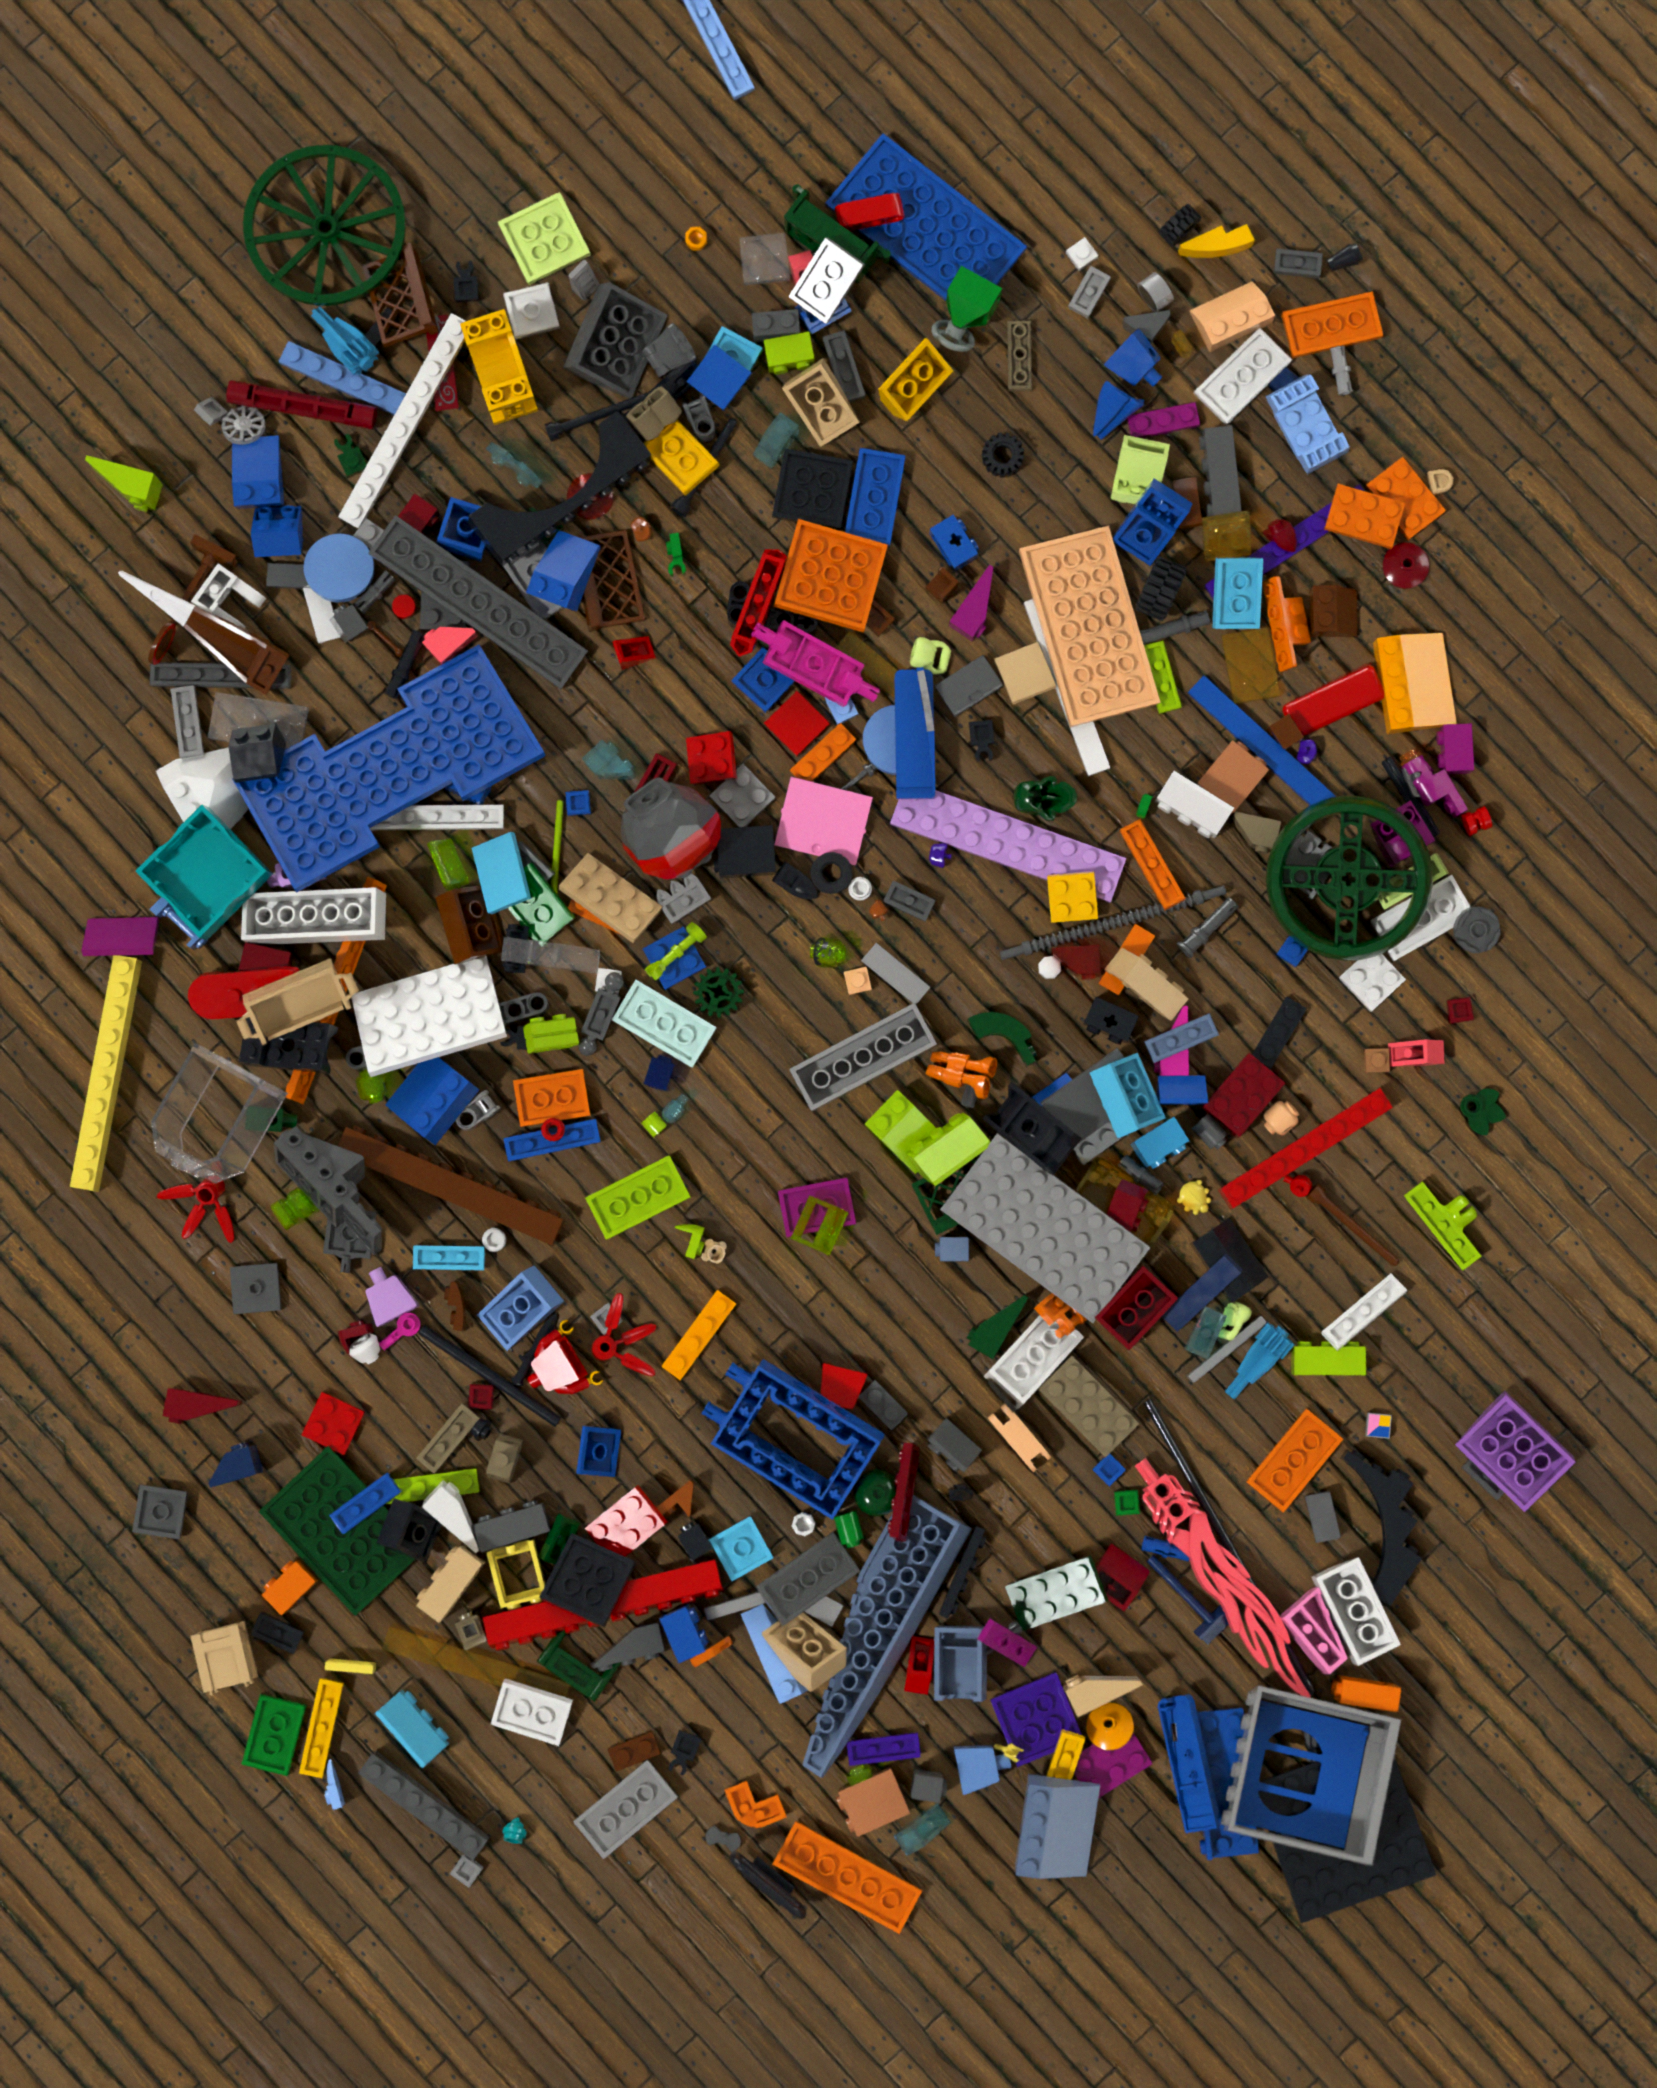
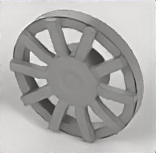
(243, 425)

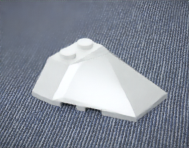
(205, 782)

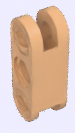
(1019, 1437)

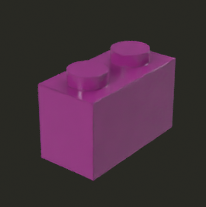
(1456, 748)

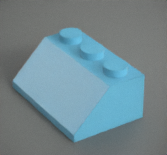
(1127, 1095)
(413, 1727)

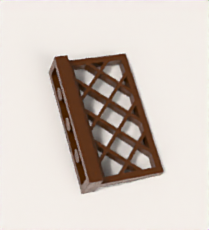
(420, 295)
(590, 597)

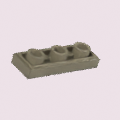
(1019, 368)

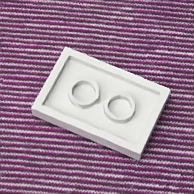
(531, 1712)

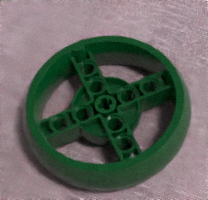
(1283, 875)

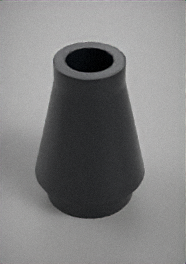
(1346, 257)

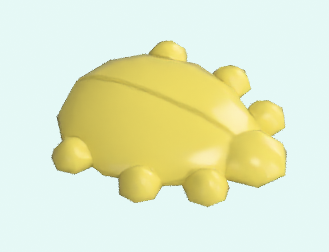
(1194, 1197)

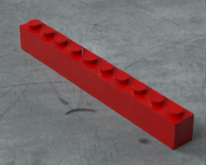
(637, 1597)

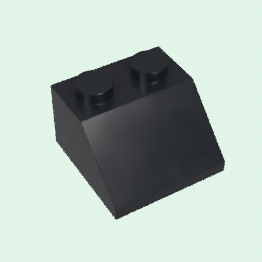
(256, 752)
(409, 1530)

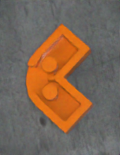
(754, 1813)

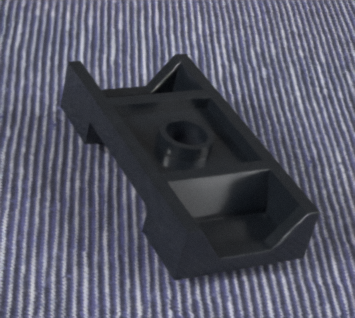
(307, 1055)
(1048, 1141)

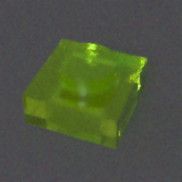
(858, 1774)

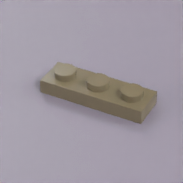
(448, 1438)

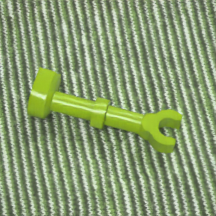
(696, 934)

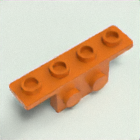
(1286, 622)

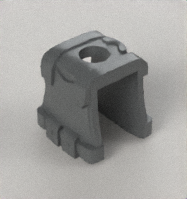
(669, 351)

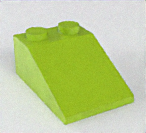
(136, 485)
(900, 1126)

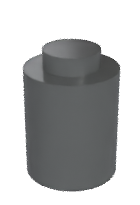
(1210, 1132)

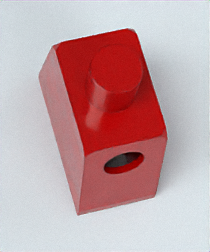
(841, 1385)

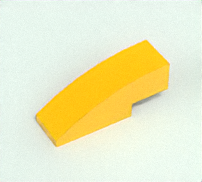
(1218, 243)

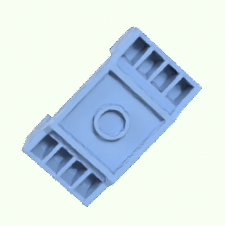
(1307, 424)

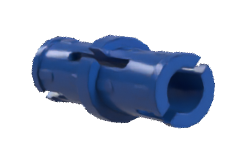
(1163, 1548)

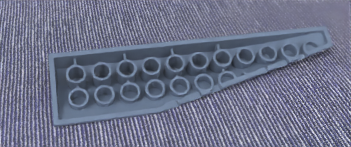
(884, 1614)

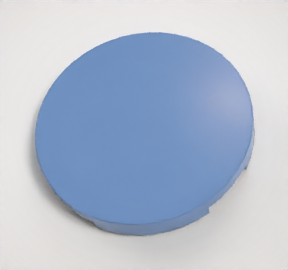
(338, 567)
(880, 740)

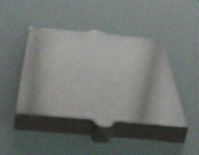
(1003, 1396)

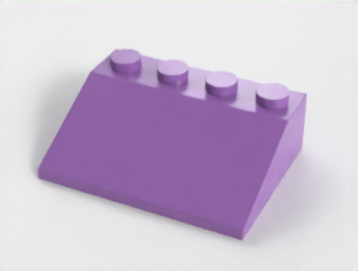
(1515, 1451)

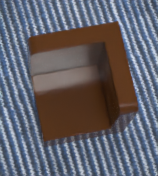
(942, 585)
(1285, 732)

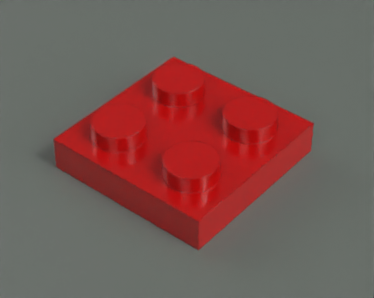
(711, 758)
(333, 1423)

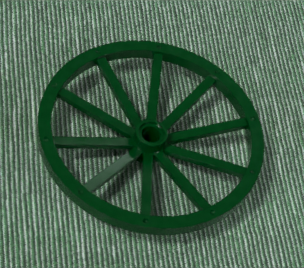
(321, 220)

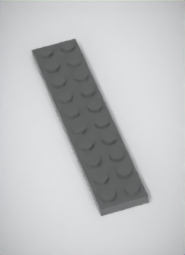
(478, 602)

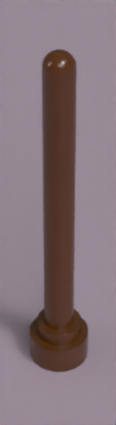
(1318, 1196)

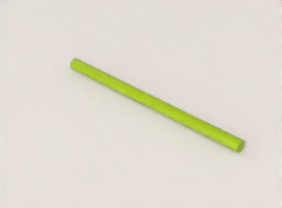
(557, 844)

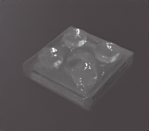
(764, 259)

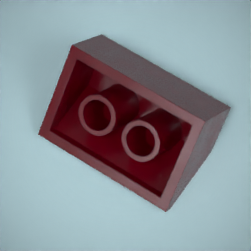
(1135, 1308)

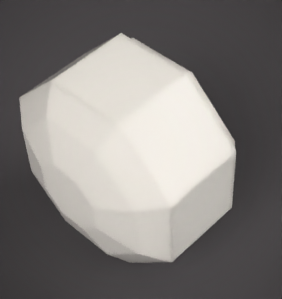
(1049, 967)
(803, 1524)

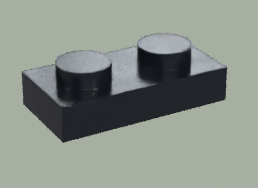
(277, 1632)

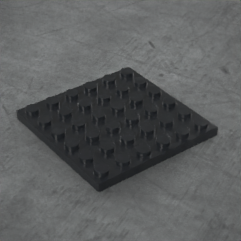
(1329, 1884)

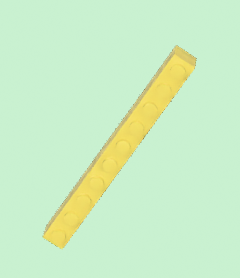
(106, 1073)

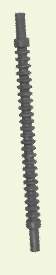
(1028, 947)

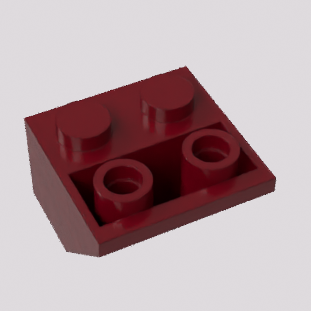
(1120, 1576)

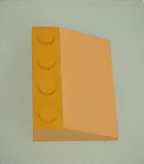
(1414, 682)

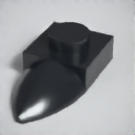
(795, 882)
(961, 1492)

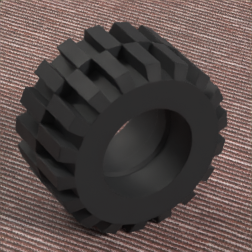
(1161, 588)

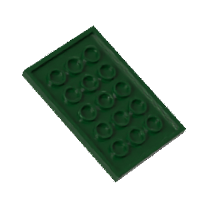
(348, 1562)

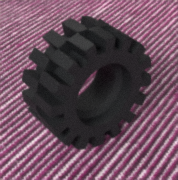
(1179, 225)
(1002, 468)

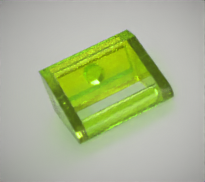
(448, 863)
(828, 1230)

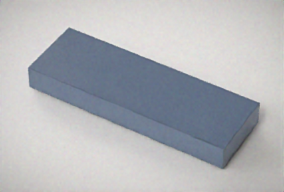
(1181, 1038)

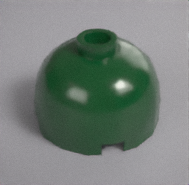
(875, 1492)

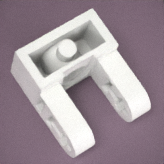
(217, 589)

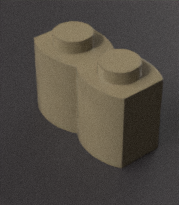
(654, 413)

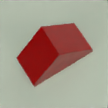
(633, 651)

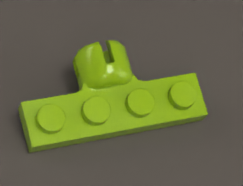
(1446, 1222)

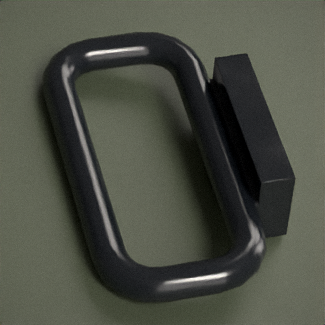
(769, 1882)

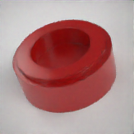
(403, 606)

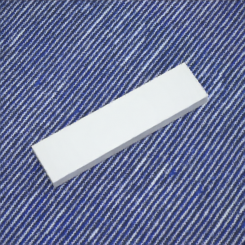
(1364, 1312)

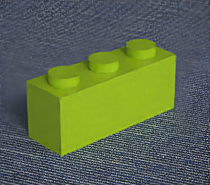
(1327, 1360)

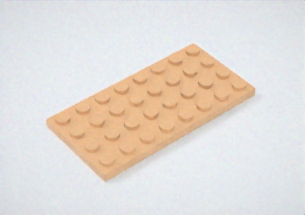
(1089, 626)

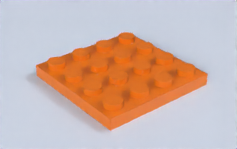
(830, 575)

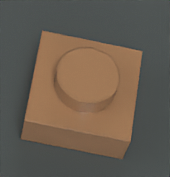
(1376, 1060)

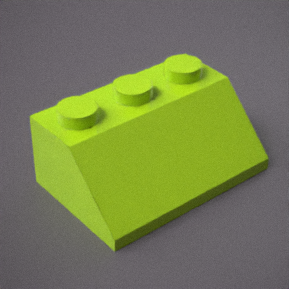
(948, 1148)

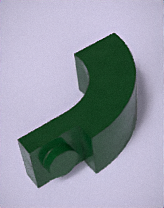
(1005, 1026)

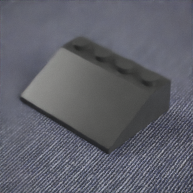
(612, 340)
(1082, 1111)

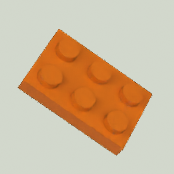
(1404, 485)
(1364, 516)
(551, 1096)

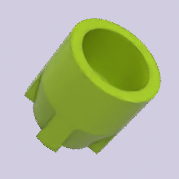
(654, 1124)

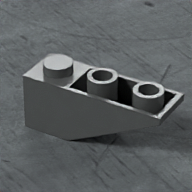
(635, 1643)

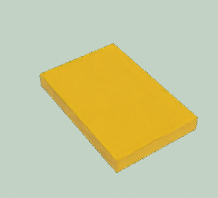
(681, 457)

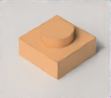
(857, 981)

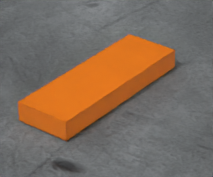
(1136, 943)

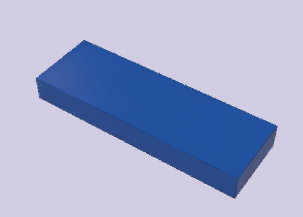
(365, 1503)

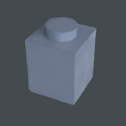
(952, 1249)

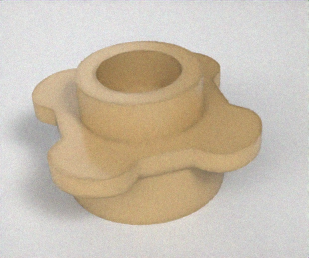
(719, 1254)

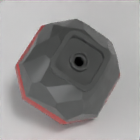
(669, 829)

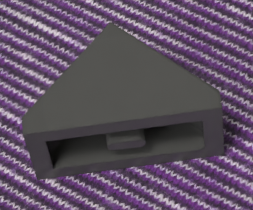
(1150, 324)

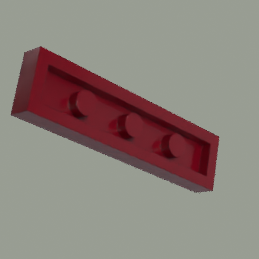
(904, 1493)

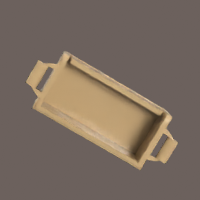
(296, 1001)

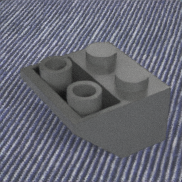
(954, 1445)

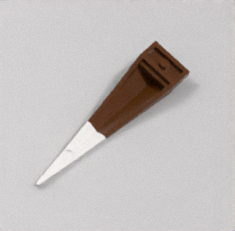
(242, 651)

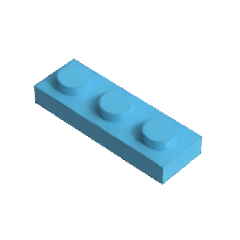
(449, 1257)

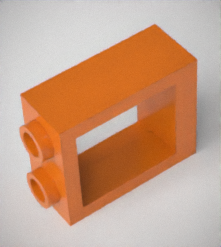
(1366, 1693)

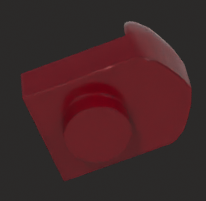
(1282, 534)
(356, 1329)

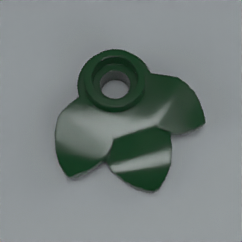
(1485, 1110)

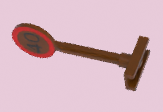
(212, 555)

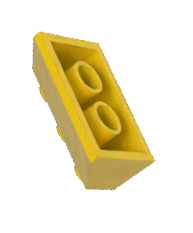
(914, 381)

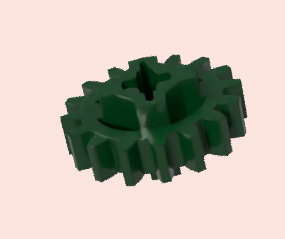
(714, 1002)

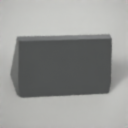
(1322, 1517)

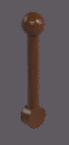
(372, 627)

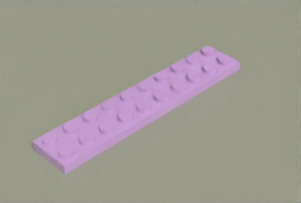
(1007, 840)

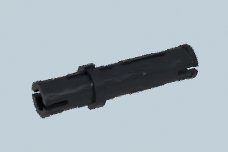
(405, 664)

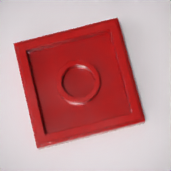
(796, 723)

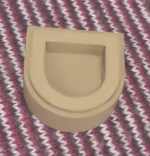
(1439, 481)

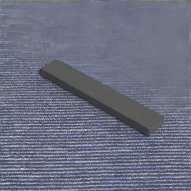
(206, 676)

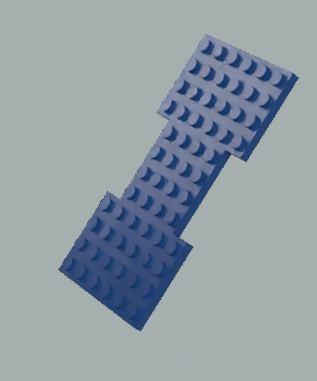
(453, 731)

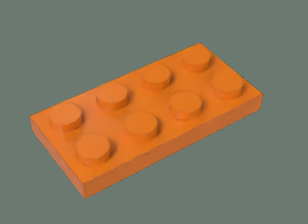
(1332, 324)
(1294, 1460)

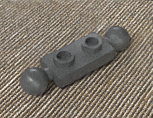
(600, 1014)

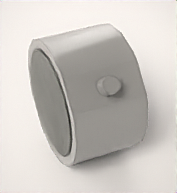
(1155, 292)

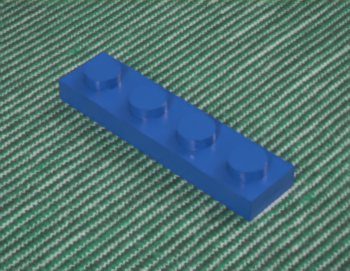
(535, 1144)

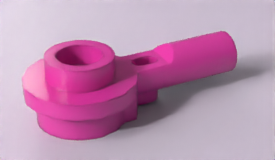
(407, 1325)

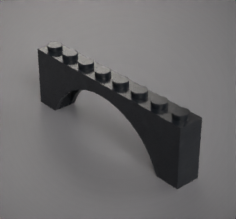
(512, 532)

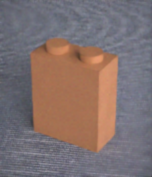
(1234, 775)
(873, 1802)

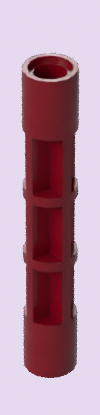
(301, 404)

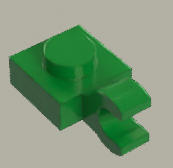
(674, 549)

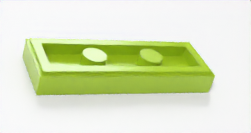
(1163, 677)

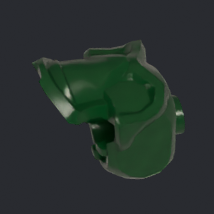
(1044, 797)

